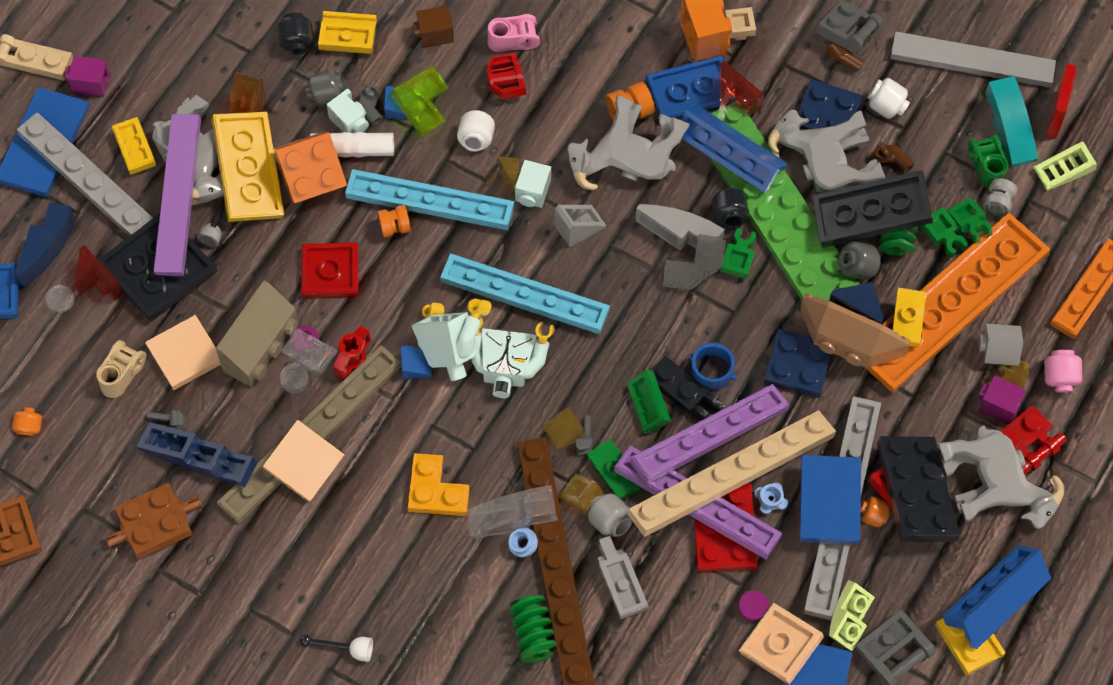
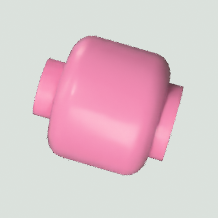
(1063, 370)

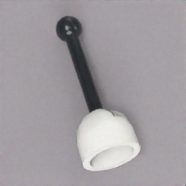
(360, 648)

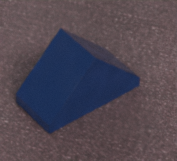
(859, 299)

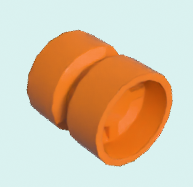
(636, 92)

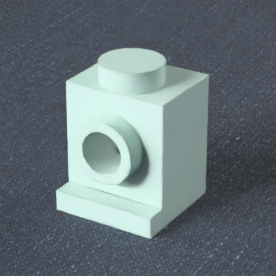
(346, 114)

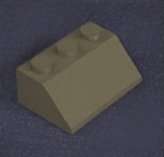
(257, 335)

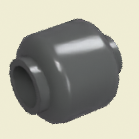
(325, 87)
(859, 260)

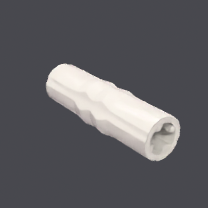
(362, 144)

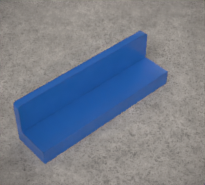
(731, 148)
(998, 595)

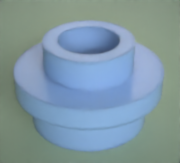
(516, 538)

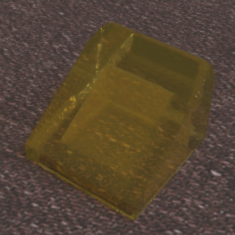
(510, 172)
(1014, 374)
(564, 429)
(580, 493)

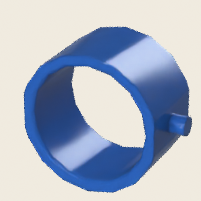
(717, 350)

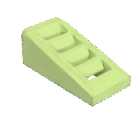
(1087, 167)

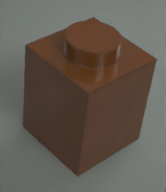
(434, 26)

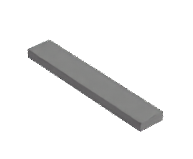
(973, 59)

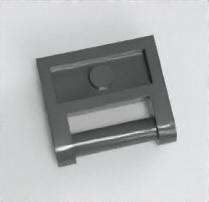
(843, 20)
(888, 641)

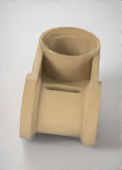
(120, 364)

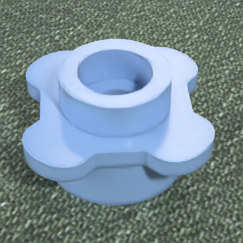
(774, 490)

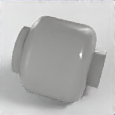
(609, 515)

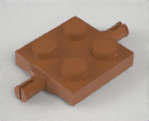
(153, 521)

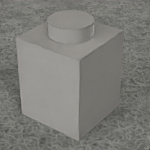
(1001, 344)

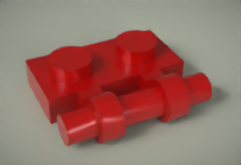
(1032, 428)

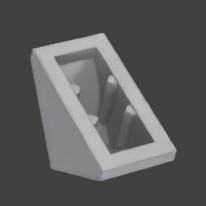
(577, 222)

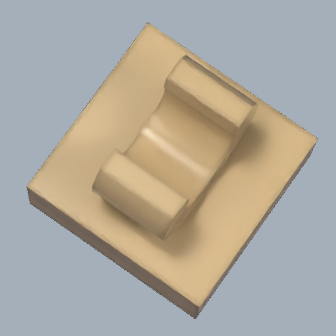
(742, 23)

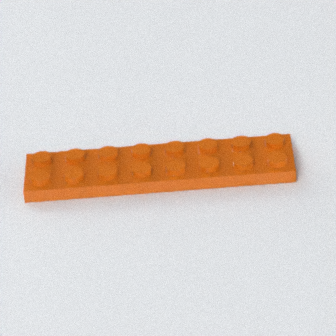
(965, 292)

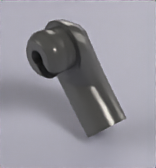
(368, 100)

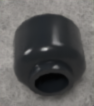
(295, 33)
(730, 208)

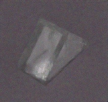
(309, 352)

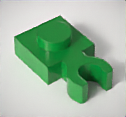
(970, 217)
(945, 230)
(739, 257)

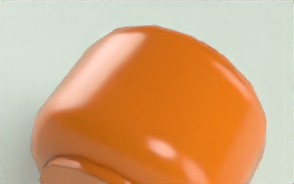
(27, 422)
(874, 511)

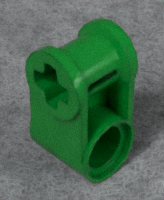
(988, 156)

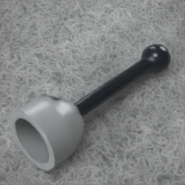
(210, 233)

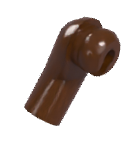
(844, 56)
(894, 155)

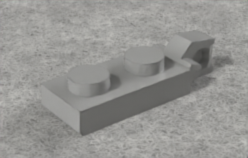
(620, 580)

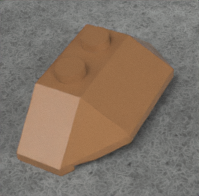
(850, 334)

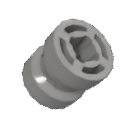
(1000, 197)

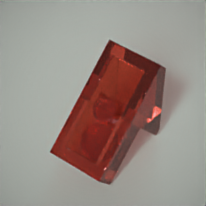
(735, 86)
(92, 272)

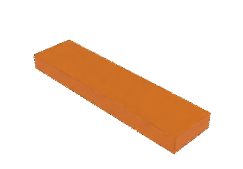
(1086, 293)

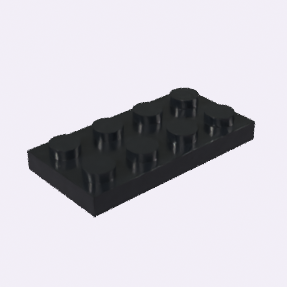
(872, 209)
(917, 489)

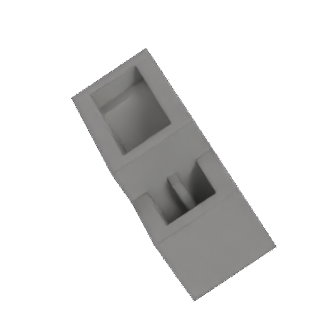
(676, 225)

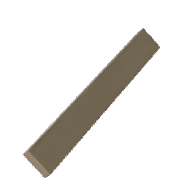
(323, 421)

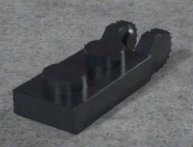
(684, 389)

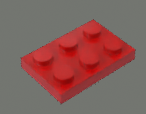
(719, 552)

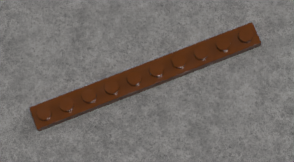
(557, 571)

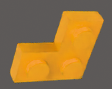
(432, 496)

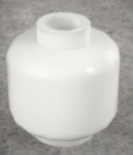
(888, 98)
(476, 130)

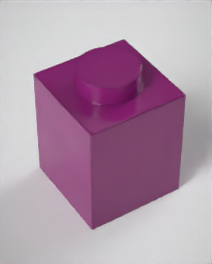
(88, 76)
(1001, 399)

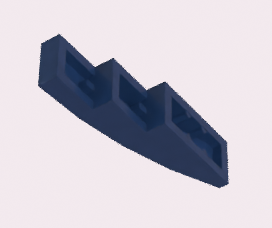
(196, 454)

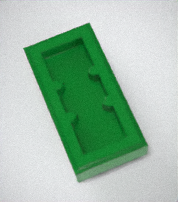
(648, 402)
(604, 460)

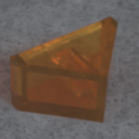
(246, 94)

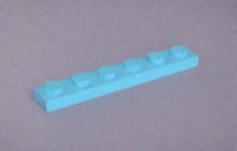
(430, 199)
(525, 293)

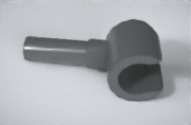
(175, 419)
(584, 443)

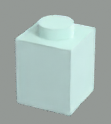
(533, 184)

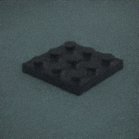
(133, 267)

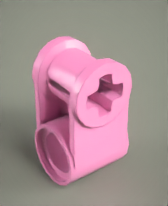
(514, 33)

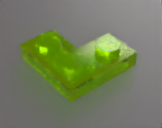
(415, 100)

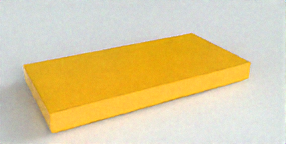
(247, 166)

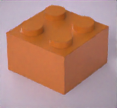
(705, 28)
(310, 167)

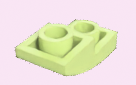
(848, 615)

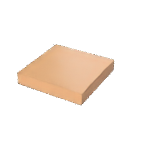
(184, 352)
(303, 461)
(781, 643)

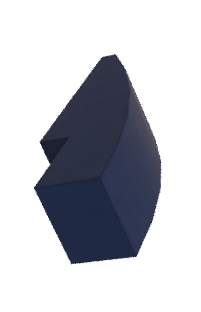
(44, 243)

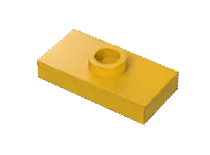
(133, 145)
(909, 314)

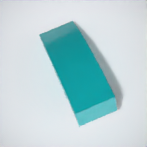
(1012, 121)

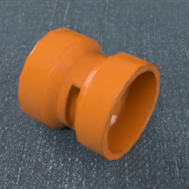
(388, 224)

